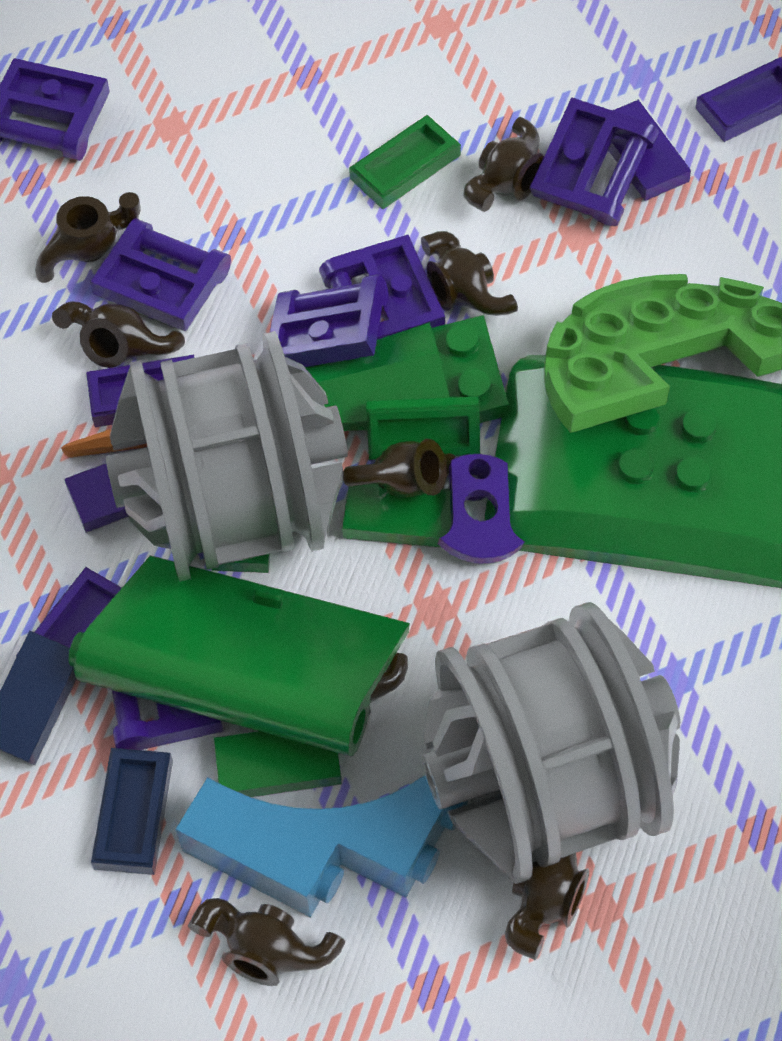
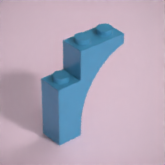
(300, 850)

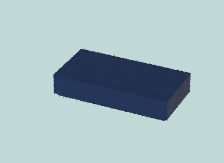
(34, 696)
(132, 811)

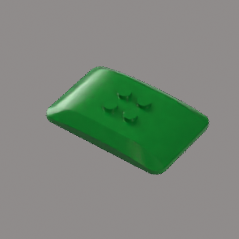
(657, 489)

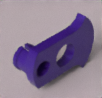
(474, 539)

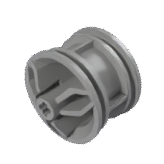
(227, 455)
(552, 742)

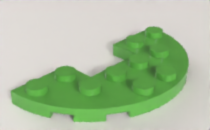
(606, 347)

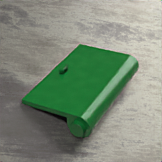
(241, 654)

